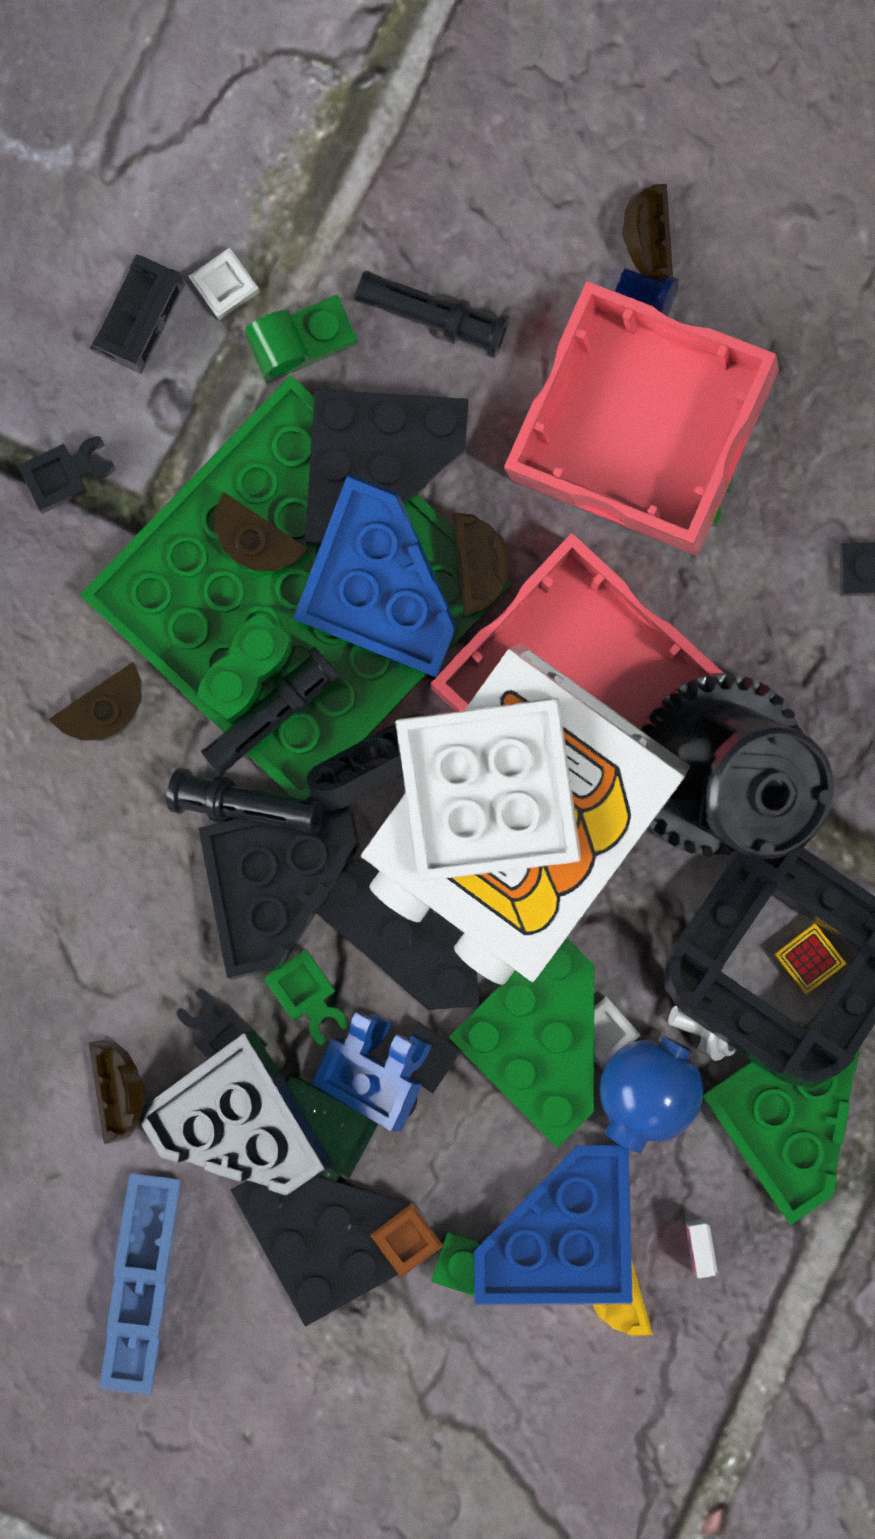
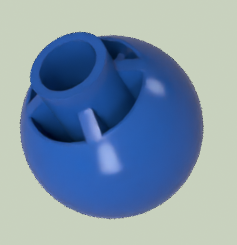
(650, 1092)

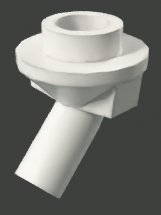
(709, 1043)

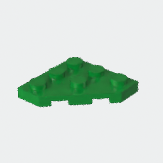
(540, 1042)
(786, 1132)

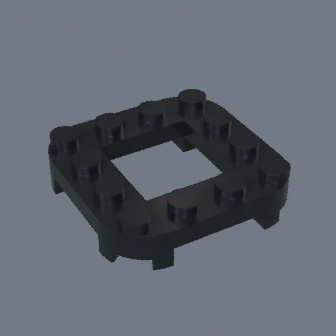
(744, 1019)

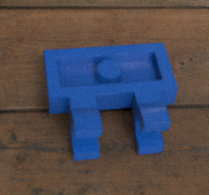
(364, 1082)

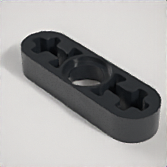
(334, 780)

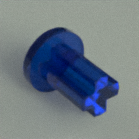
(648, 290)

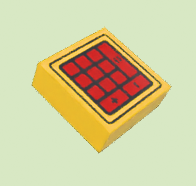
(809, 959)

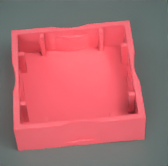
(642, 418)
(588, 629)

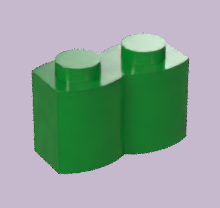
(254, 657)

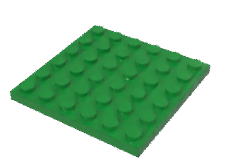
(187, 598)

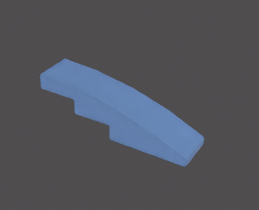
(140, 1284)

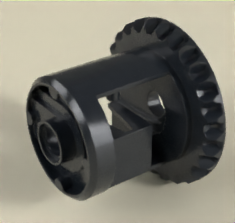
(768, 777)

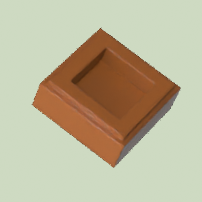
(406, 1239)

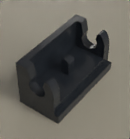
(139, 314)

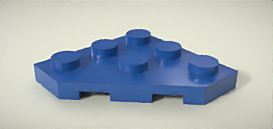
(377, 582)
(564, 1238)

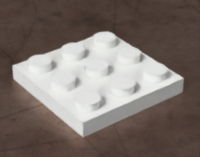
(488, 789)

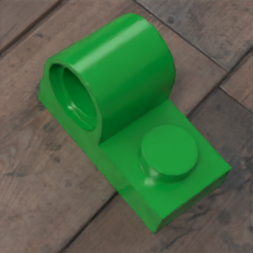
(296, 340)

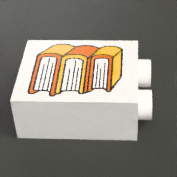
(526, 913)

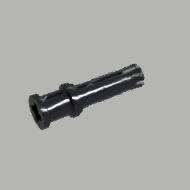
(454, 319)
(290, 696)
(223, 799)

